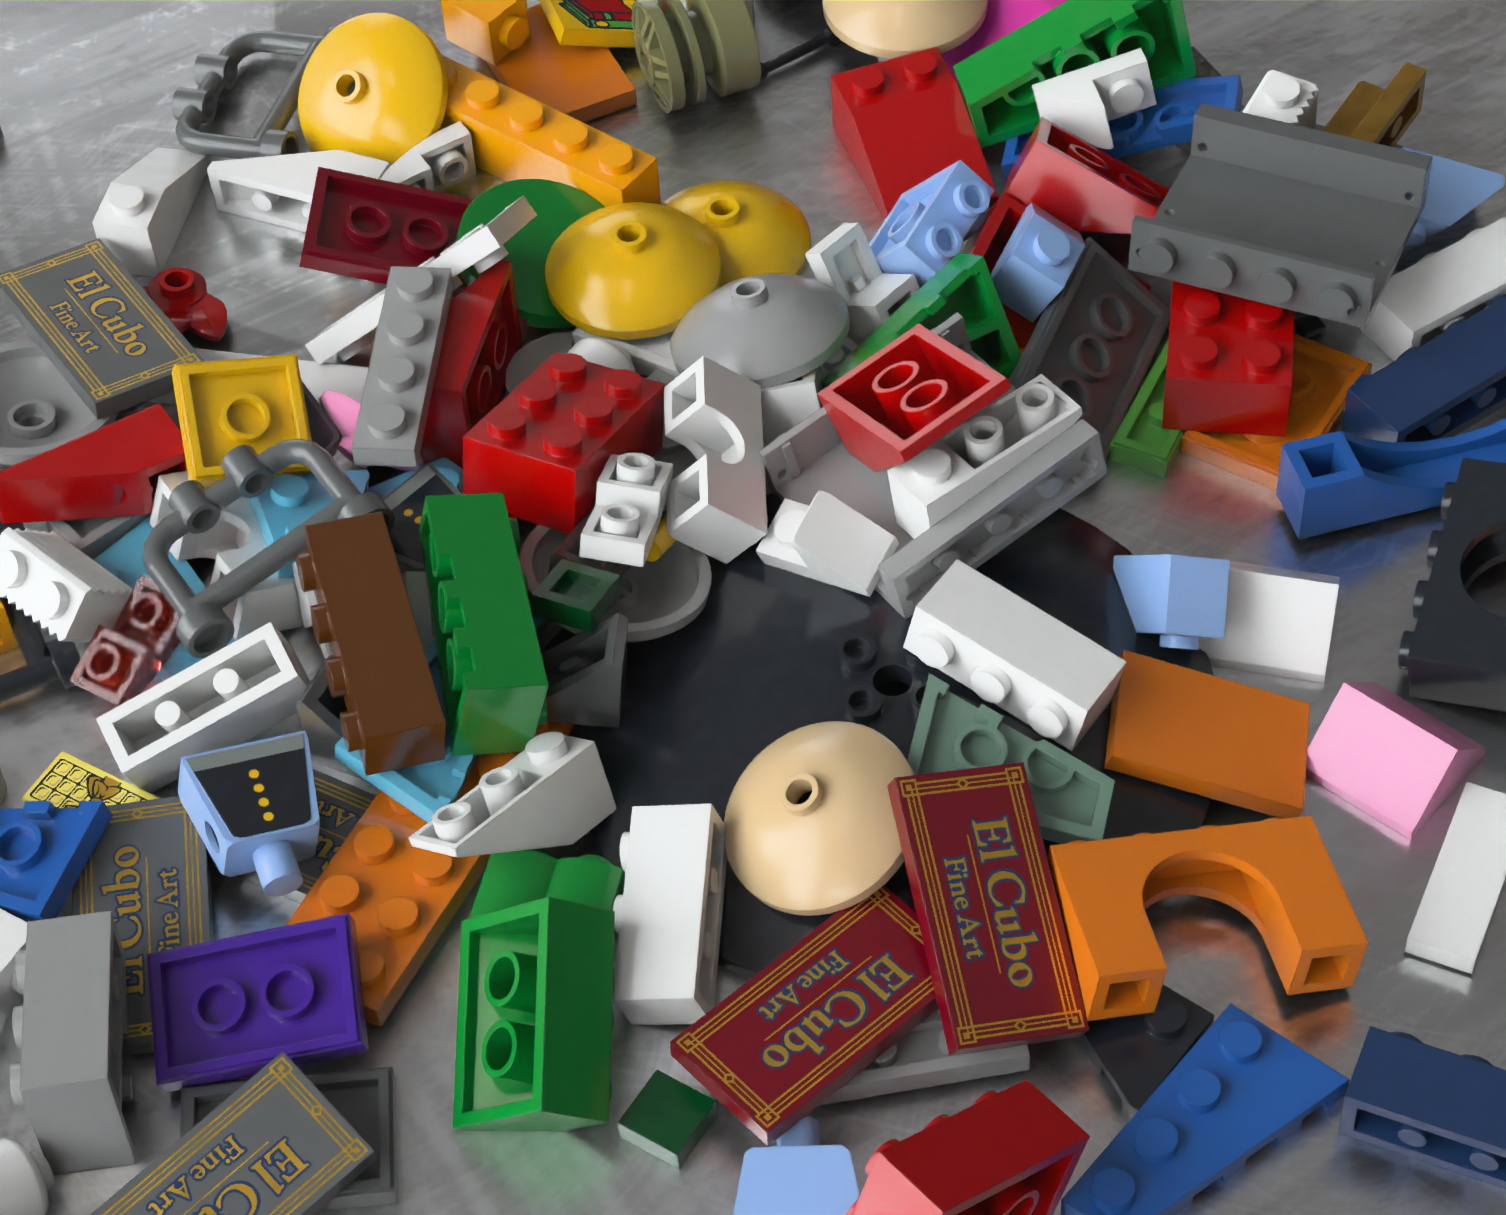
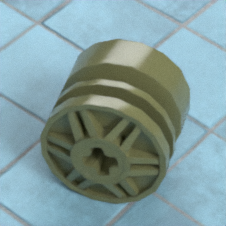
(694, 44)

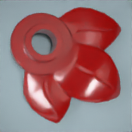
(187, 304)

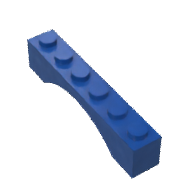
(1355, 480)

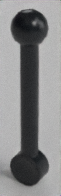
(799, 51)

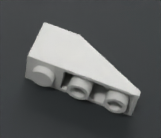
(978, 453)
(532, 802)

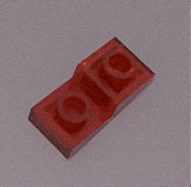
(130, 655)

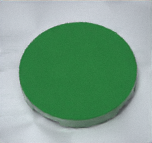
(556, 209)

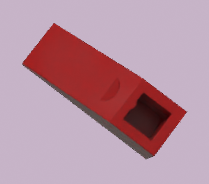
(96, 474)

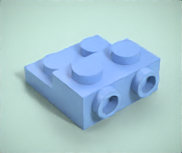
(931, 223)

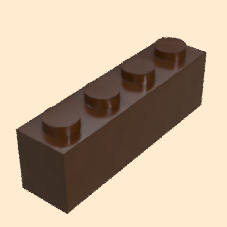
(372, 643)

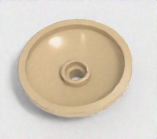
(904, 26)
(836, 842)

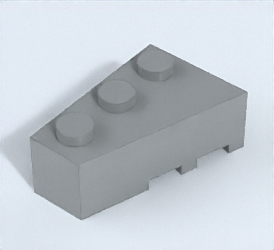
(73, 1042)

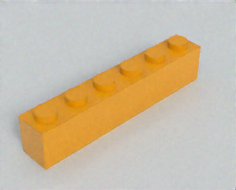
(531, 140)

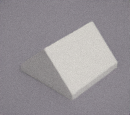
(1276, 622)

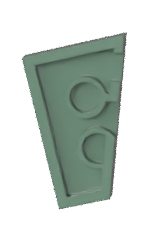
(956, 735)

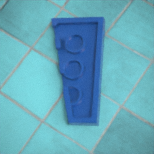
(1158, 125)
(45, 854)
(1206, 1119)

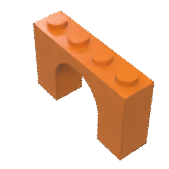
(1264, 869)

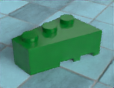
(959, 287)

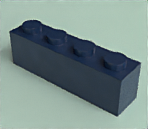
(1436, 386)
(1429, 1105)

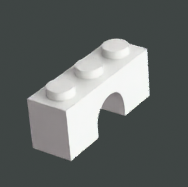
(722, 496)
(233, 542)

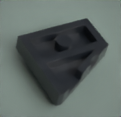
(1145, 1048)

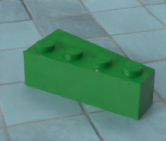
(1068, 37)
(482, 624)

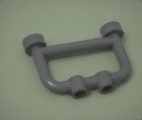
(220, 72)
(202, 622)

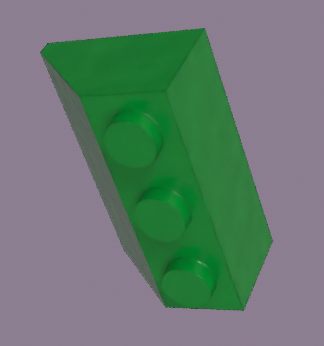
(535, 1018)

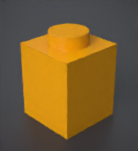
(486, 26)

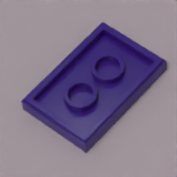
(247, 997)

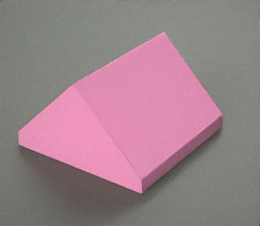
(1389, 756)

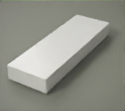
(1463, 883)

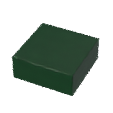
(576, 595)
(667, 1119)

